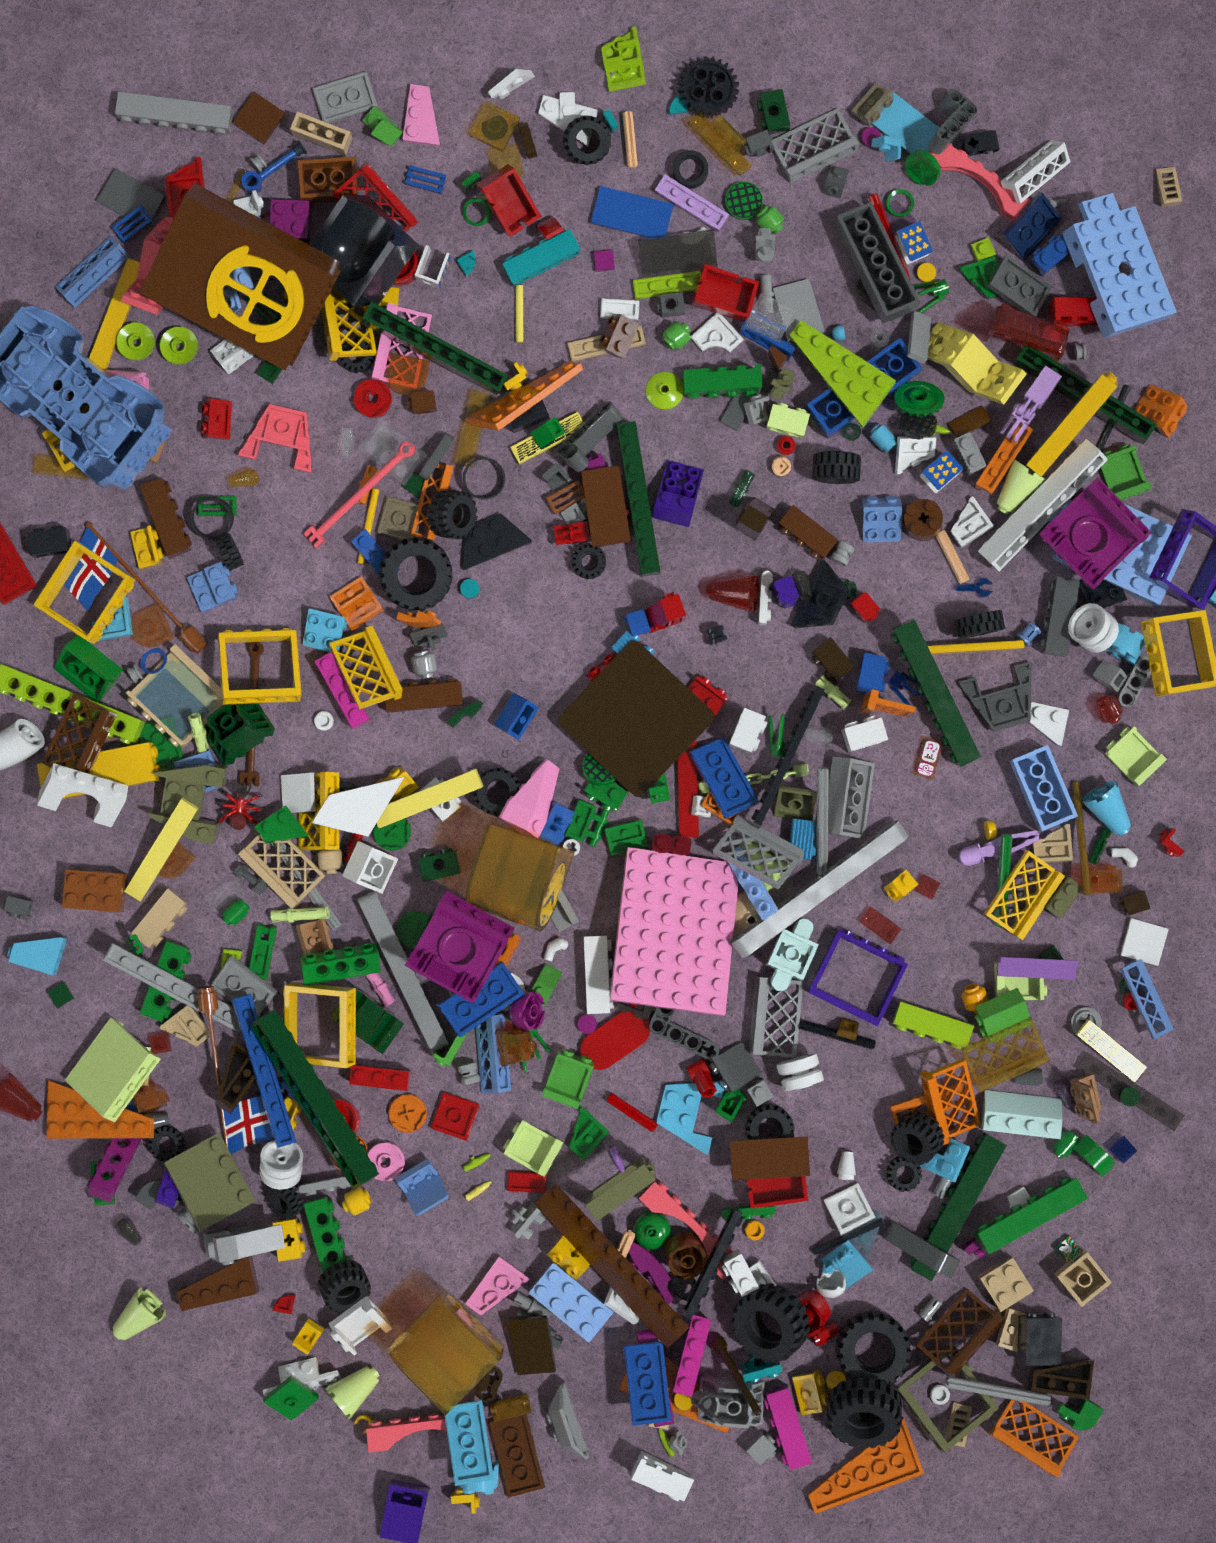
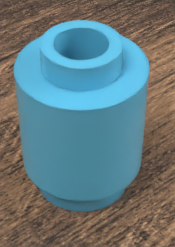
(883, 438)

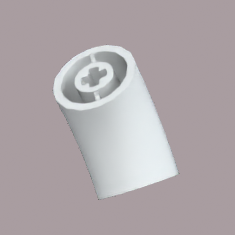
(19, 743)

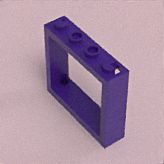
(1207, 578)
(878, 951)

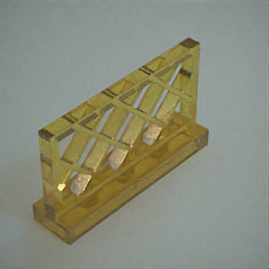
(1007, 1069)

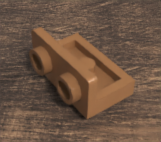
(314, 937)

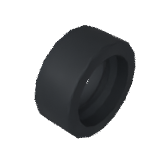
(690, 154)

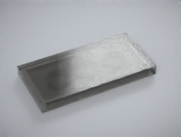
(677, 253)

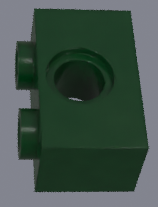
(776, 101)
(450, 868)

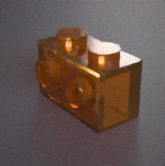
(1105, 880)
(151, 1099)

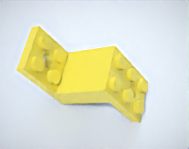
(973, 363)

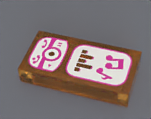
(928, 758)

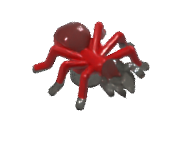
(240, 810)

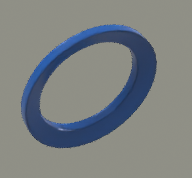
(143, 659)

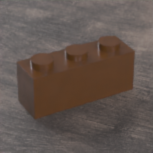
(807, 533)

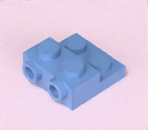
(213, 587)

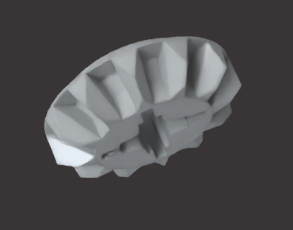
(1081, 1014)

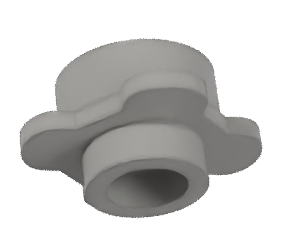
(678, 1443)

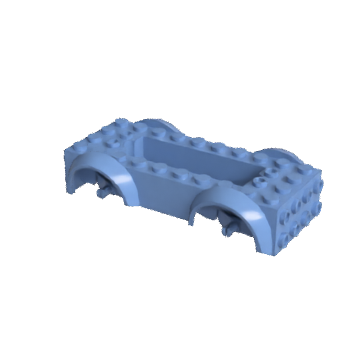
(123, 417)

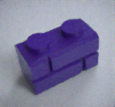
(785, 592)

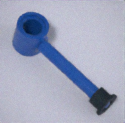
(297, 150)

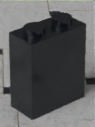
(1039, 1339)

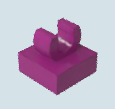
(973, 1246)

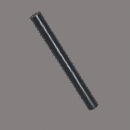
(1108, 427)
(848, 1236)

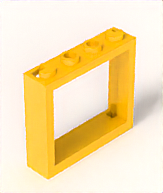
(58, 580)
(1203, 650)
(259, 695)
(347, 1020)

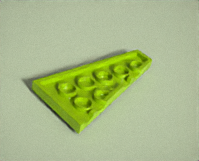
(849, 376)

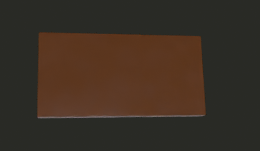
(605, 506)
(769, 1158)
(517, 1455)

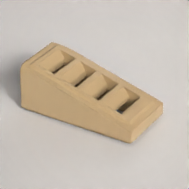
(1164, 201)
(957, 1406)

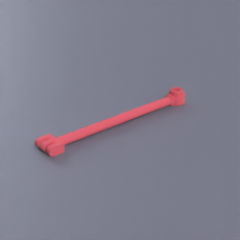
(318, 533)

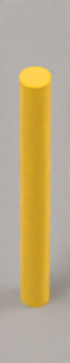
(369, 519)

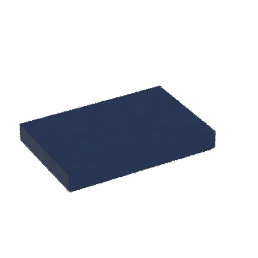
(1031, 226)

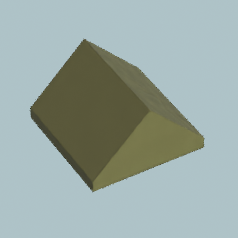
(795, 803)

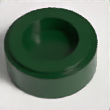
(1129, 1096)

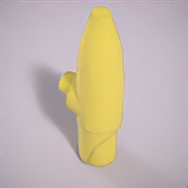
(478, 1190)

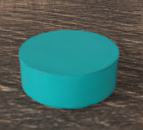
(469, 588)

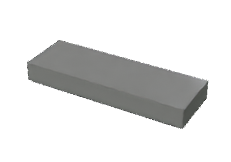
(919, 337)

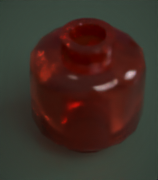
(1108, 709)

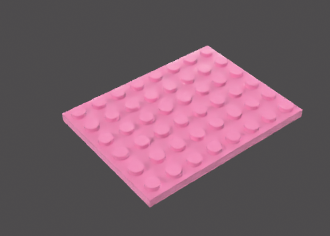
(674, 932)

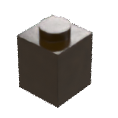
(1134, 903)

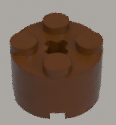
(914, 525)
(685, 1255)

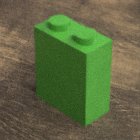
(1001, 1013)

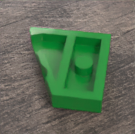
(980, 275)
(280, 827)
(587, 1134)

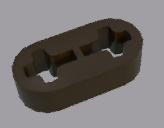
(527, 140)
(494, 1387)

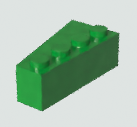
(723, 382)

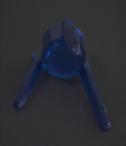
(899, 681)

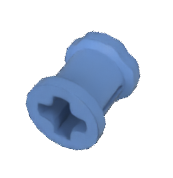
(1028, 633)

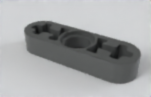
(437, 456)

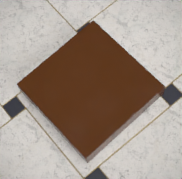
(258, 118)

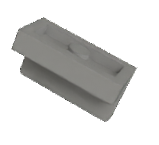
(563, 915)

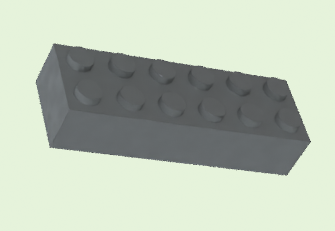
(876, 263)

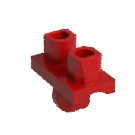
(571, 533)

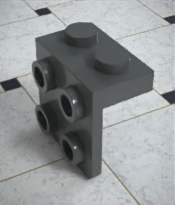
(735, 1068)

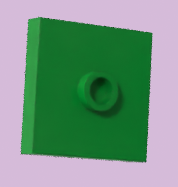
(291, 1398)

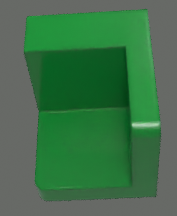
(548, 432)

